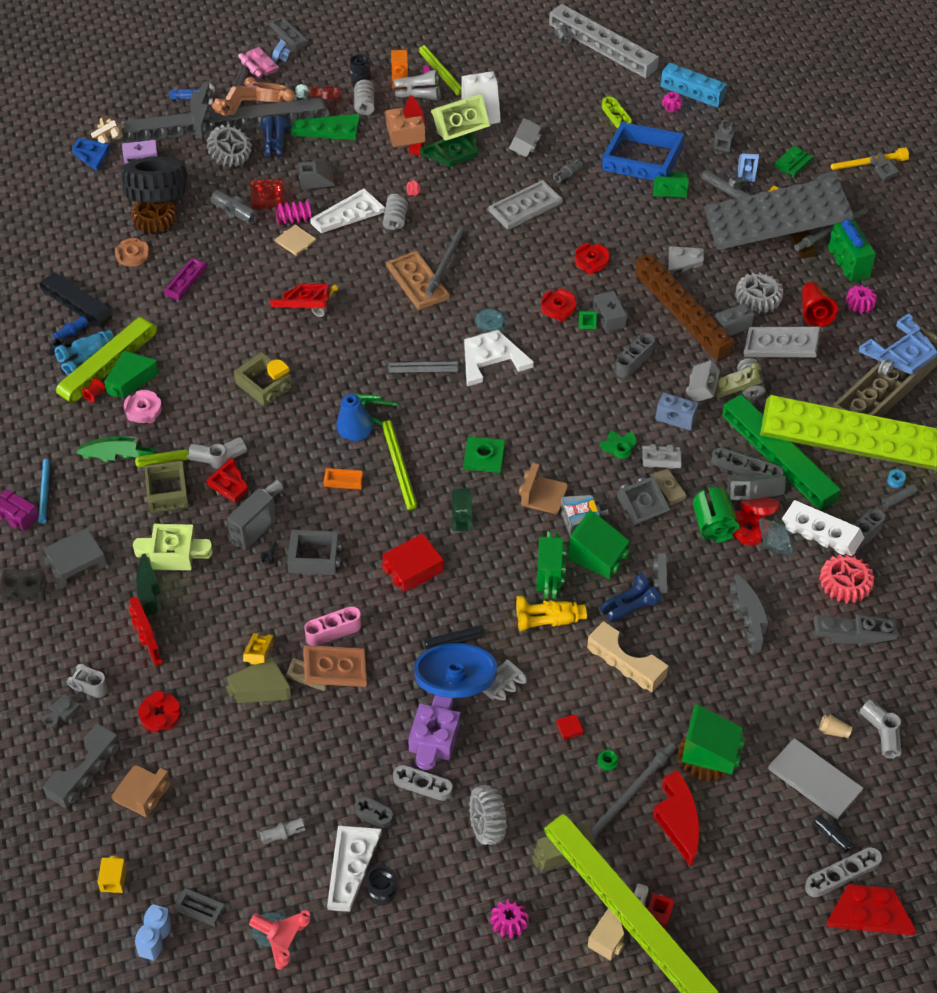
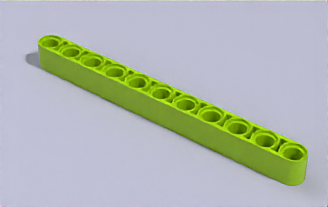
(627, 907)

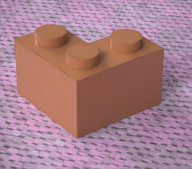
(403, 130)

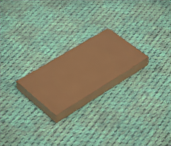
(413, 276)

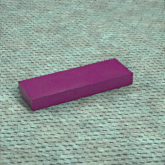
(185, 279)

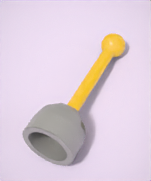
(321, 311)

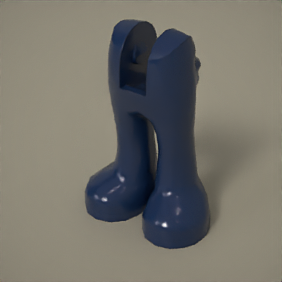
(267, 125)
(619, 608)

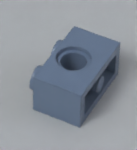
(676, 411)

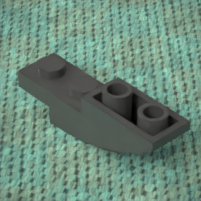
(200, 109)
(750, 608)
(855, 631)

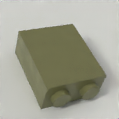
(548, 856)

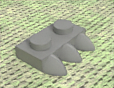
(506, 676)

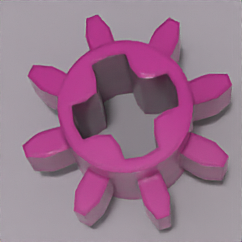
(672, 101)

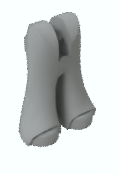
(425, 79)

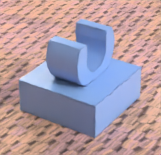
(280, 52)

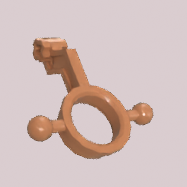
(252, 91)

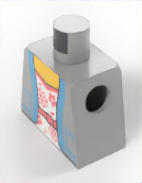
(576, 507)

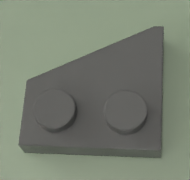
(660, 569)

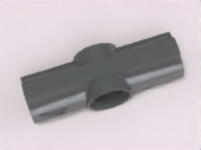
(234, 207)

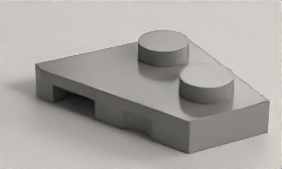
(684, 258)

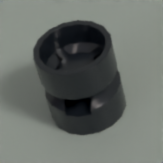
(360, 68)
(381, 885)

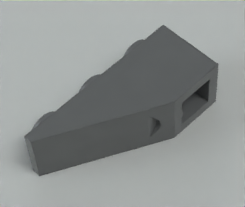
(755, 486)

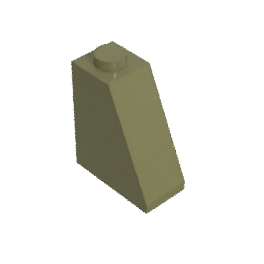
(259, 683)

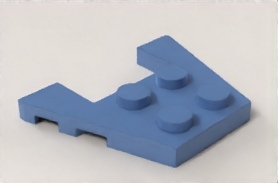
(908, 353)

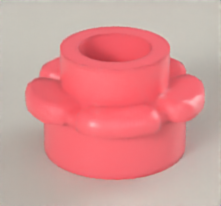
(413, 188)

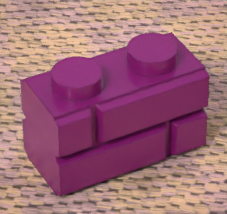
(17, 510)

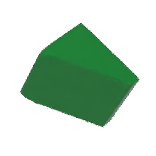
(587, 319)

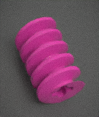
(293, 212)

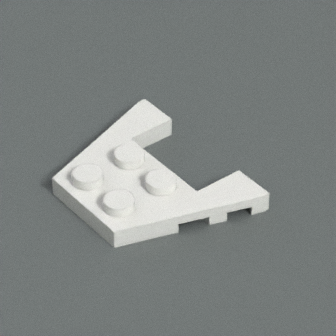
(491, 349)

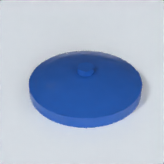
(455, 670)

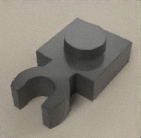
(884, 168)
(63, 710)

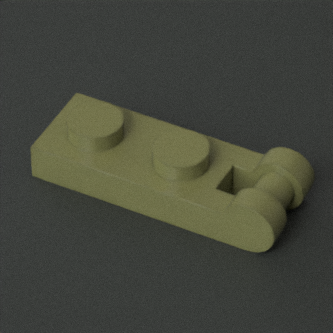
(739, 380)

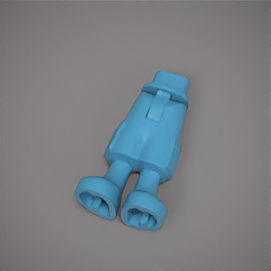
(84, 347)

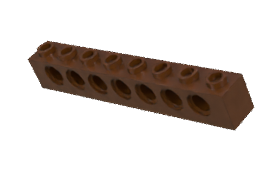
(684, 307)

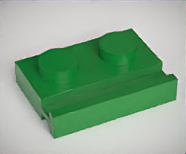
(793, 161)

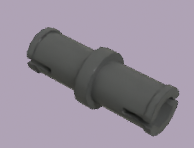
(567, 171)

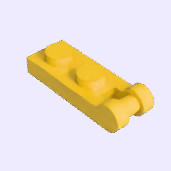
(258, 648)

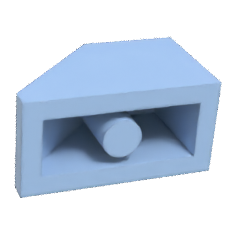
(748, 166)

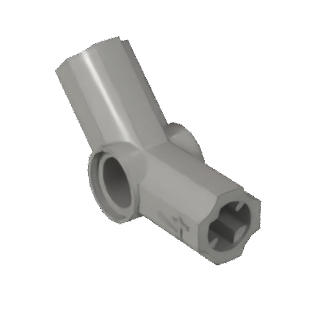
(217, 453)
(889, 735)

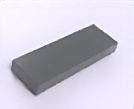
(289, 33)

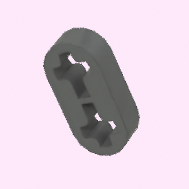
(373, 812)

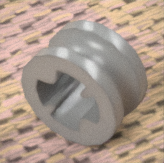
(885, 367)

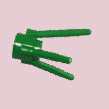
(366, 399)

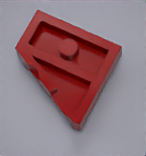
(228, 482)

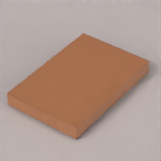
(334, 666)

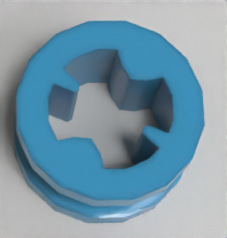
(898, 474)

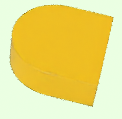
(277, 368)

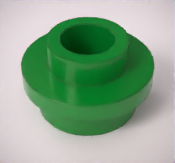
(608, 755)

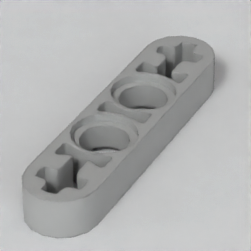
(841, 869)

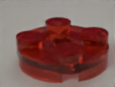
(327, 92)

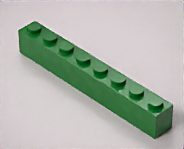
(796, 466)

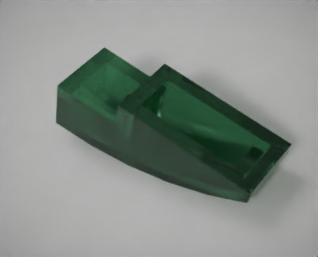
(147, 586)

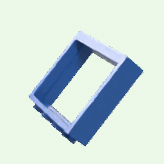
(644, 135)

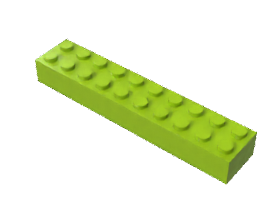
(850, 432)

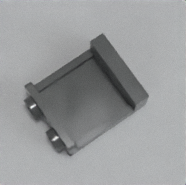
(73, 555)

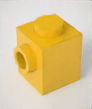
(112, 874)

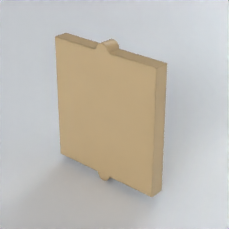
(295, 240)

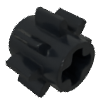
(55, 343)

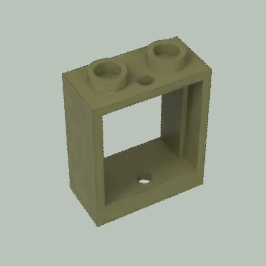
(251, 369)
(170, 500)

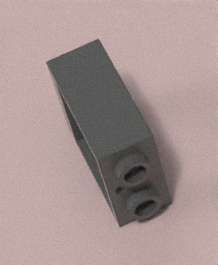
(251, 519)
(309, 565)

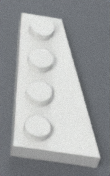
(350, 210)
(350, 862)

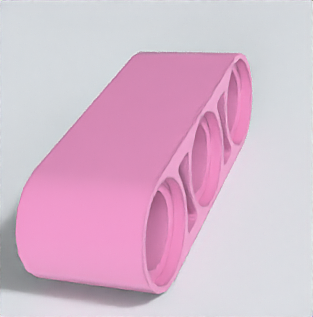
(340, 619)

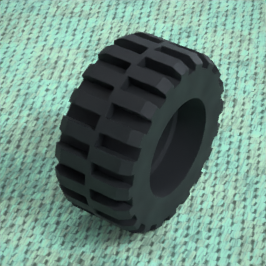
(154, 179)

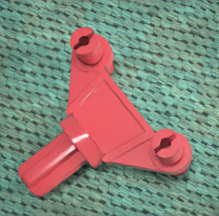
(281, 934)

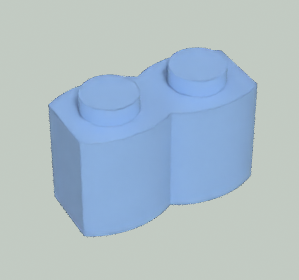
(153, 932)

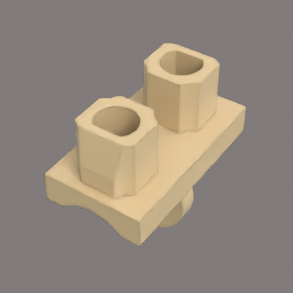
(106, 128)

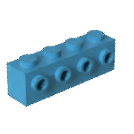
(694, 85)

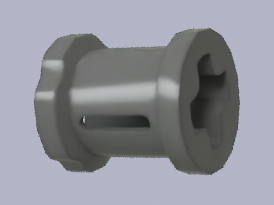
(562, 33)

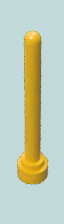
(901, 154)

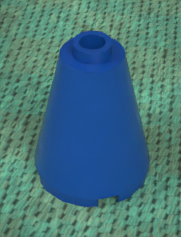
(353, 419)

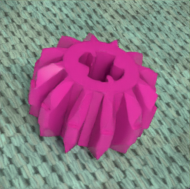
(861, 299)
(506, 911)

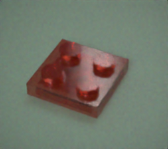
(267, 193)

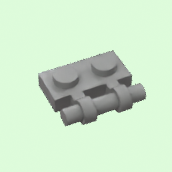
(661, 456)

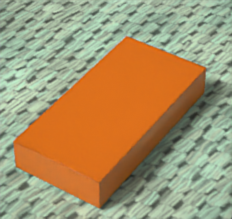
(343, 478)

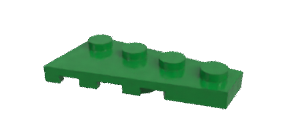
(327, 127)

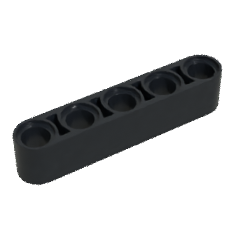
(75, 299)

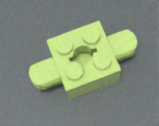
(172, 538)

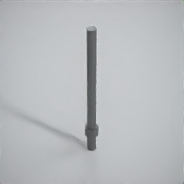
(810, 240)
(435, 281)
(658, 761)

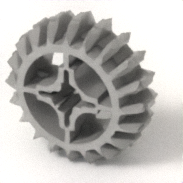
(224, 148)
(759, 292)
(487, 814)

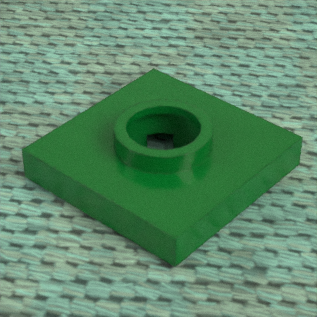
(487, 463)

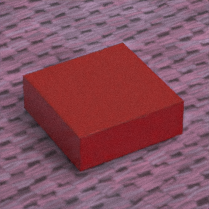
(569, 727)

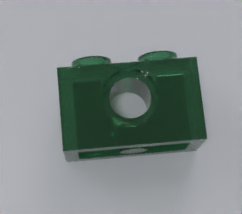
(461, 510)

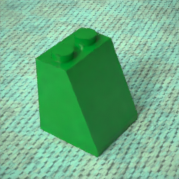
(598, 546)
(712, 741)

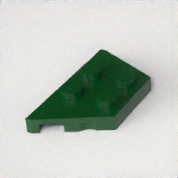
(453, 150)

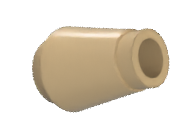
(833, 726)

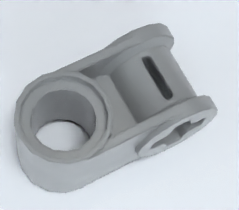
(86, 681)

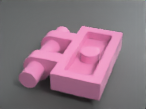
(258, 62)

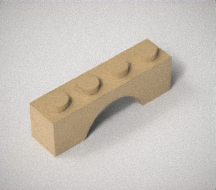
(645, 671)

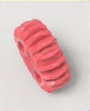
(843, 583)

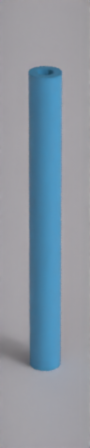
(44, 491)

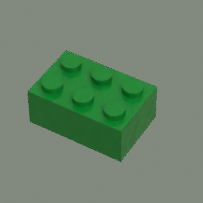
(854, 261)

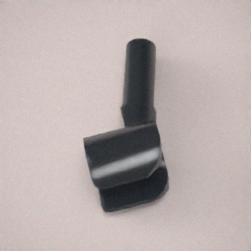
(268, 554)

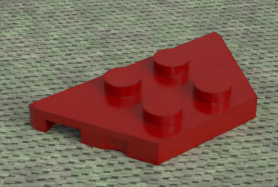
(304, 296)
(144, 629)
(871, 910)

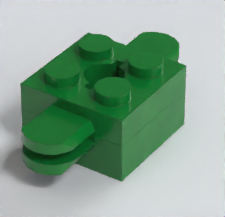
(551, 565)

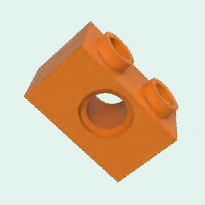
(399, 65)

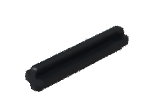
(454, 637)

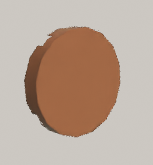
(132, 252)

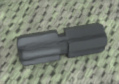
(738, 182)

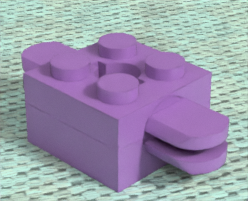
(434, 732)

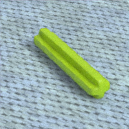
(181, 455)

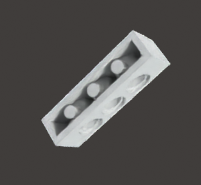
(800, 513)

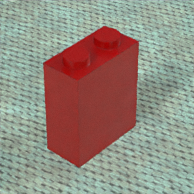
(412, 563)

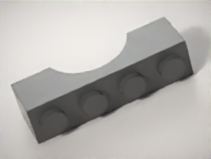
(66, 786)

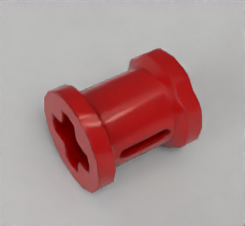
(93, 390)

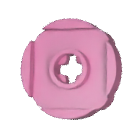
(143, 415)

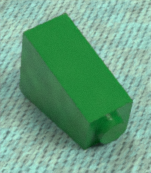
(129, 374)

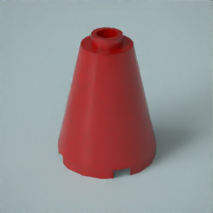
(817, 305)

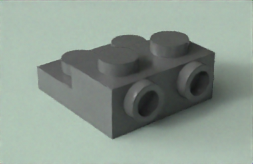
(643, 500)

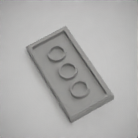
(525, 204)
(782, 342)
(815, 778)

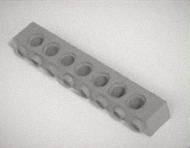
(605, 41)

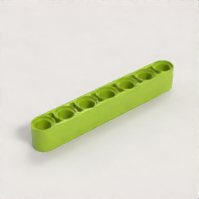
(104, 360)

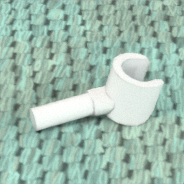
(642, 892)

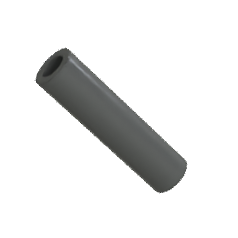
(899, 496)

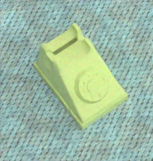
(461, 117)

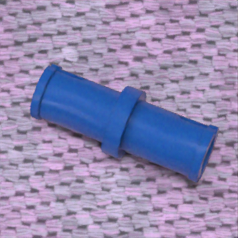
(71, 329)

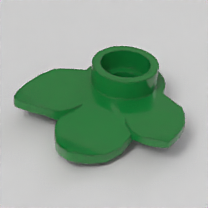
(619, 445)

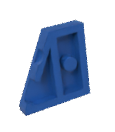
(90, 152)

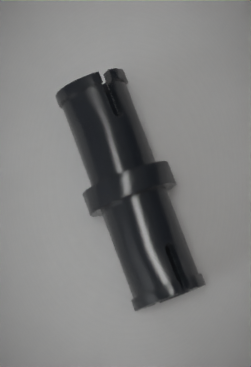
(832, 834)

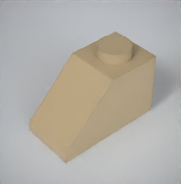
(607, 936)

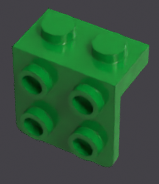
(672, 186)

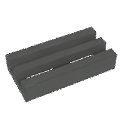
(197, 915)

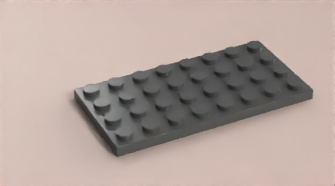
(777, 212)

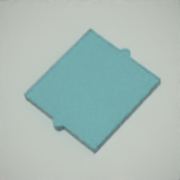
(775, 536)

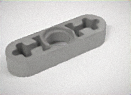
(410, 772)

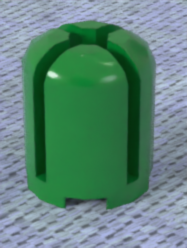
(725, 515)

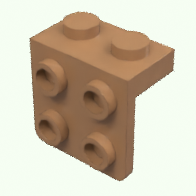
(541, 492)
(141, 790)

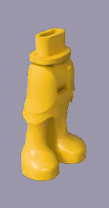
(555, 613)

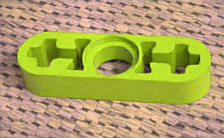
(616, 108)

